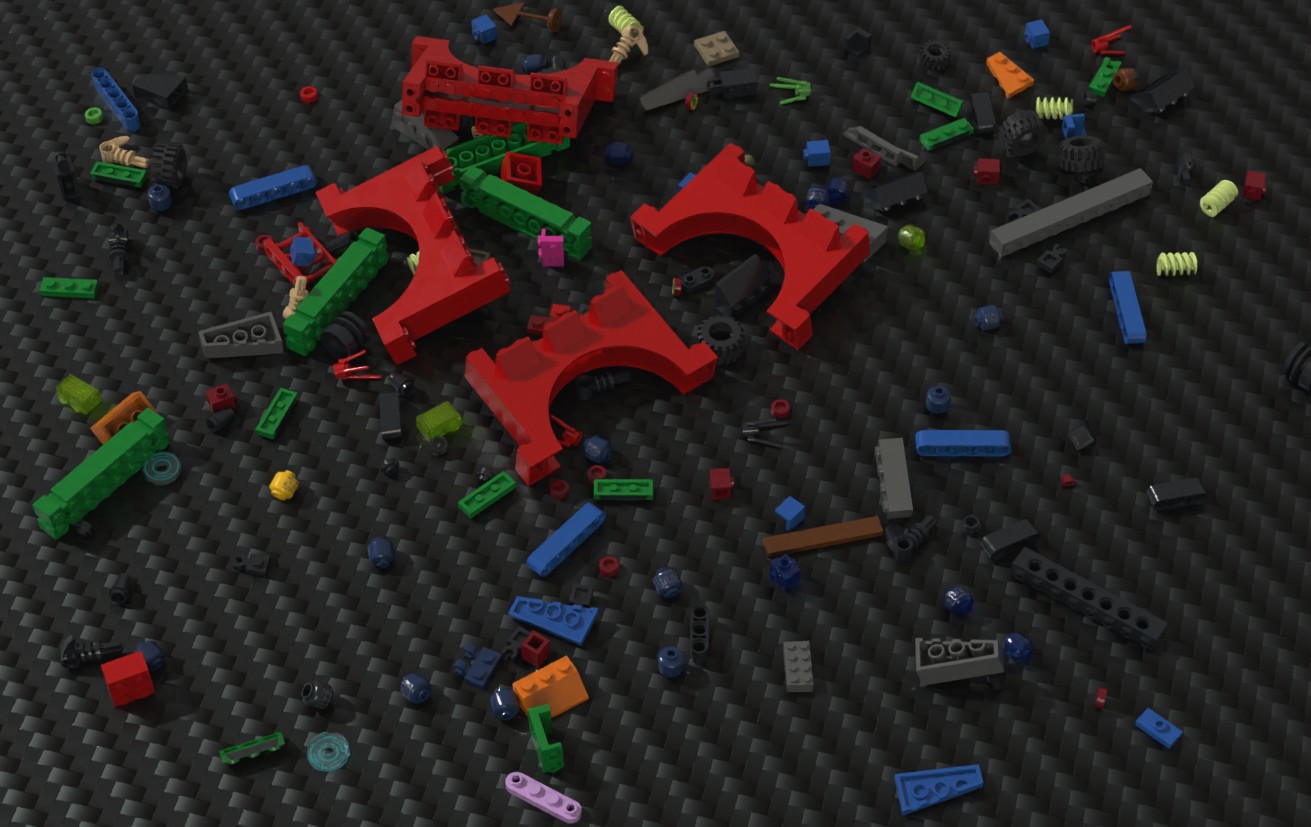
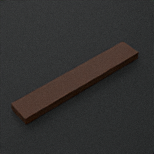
(822, 536)

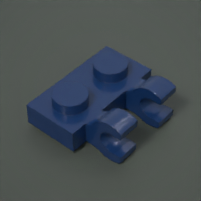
(482, 668)

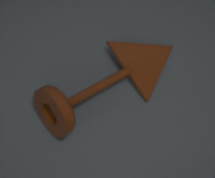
(511, 12)

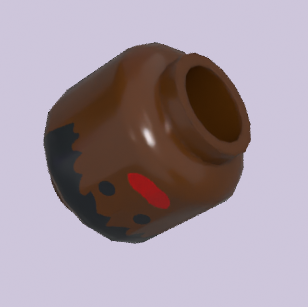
(1126, 79)

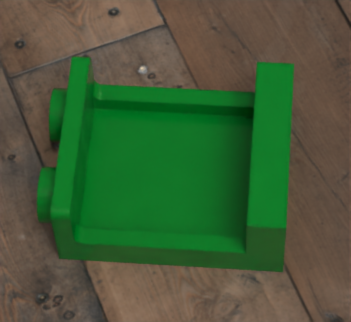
(539, 726)

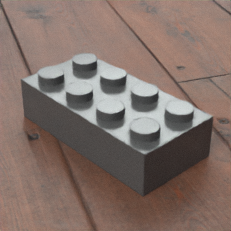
(798, 666)

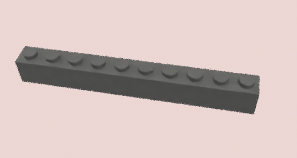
(1070, 212)

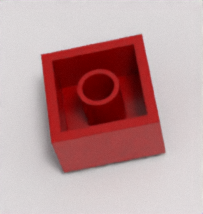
(522, 172)
(128, 678)

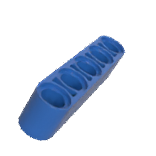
(115, 99)
(273, 187)
(1127, 307)
(963, 443)
(565, 539)

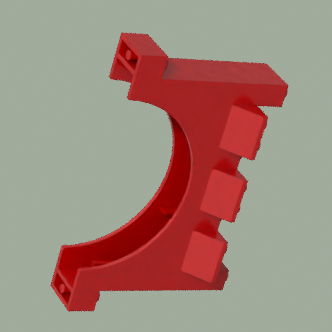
(555, 100)
(731, 201)
(446, 276)
(615, 332)

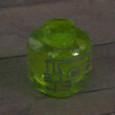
(911, 237)

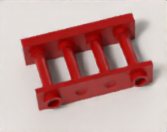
(284, 262)

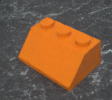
(121, 416)
(552, 685)

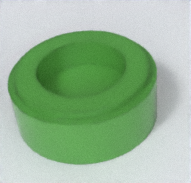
(94, 115)

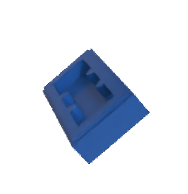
(1158, 728)

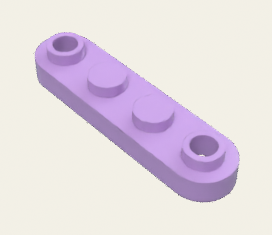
(543, 797)

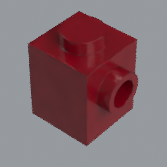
(866, 163)
(987, 171)
(1254, 185)
(221, 398)
(720, 483)
(536, 649)

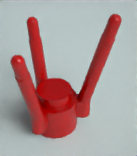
(1101, 44)
(343, 370)
(570, 434)

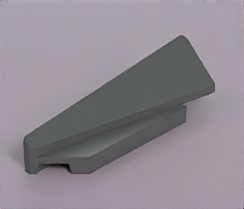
(677, 89)
(884, 149)

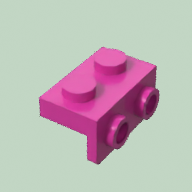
(551, 249)

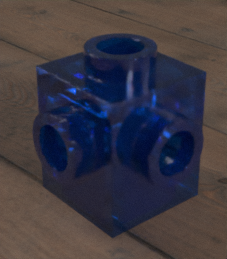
(784, 572)

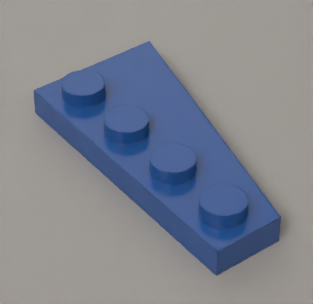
(557, 619)
(931, 787)

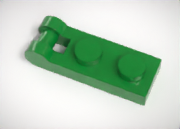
(1104, 77)

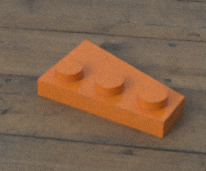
(1009, 75)

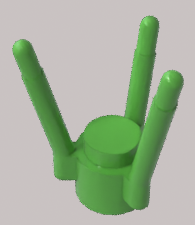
(801, 88)

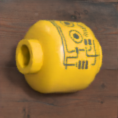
(284, 485)

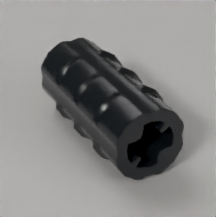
(342, 243)

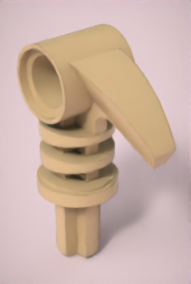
(627, 41)
(112, 153)
(296, 296)

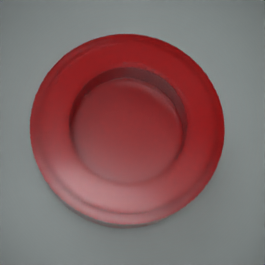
(309, 94)

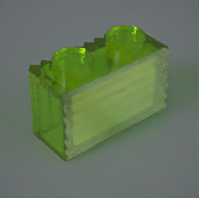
(78, 394)
(439, 421)

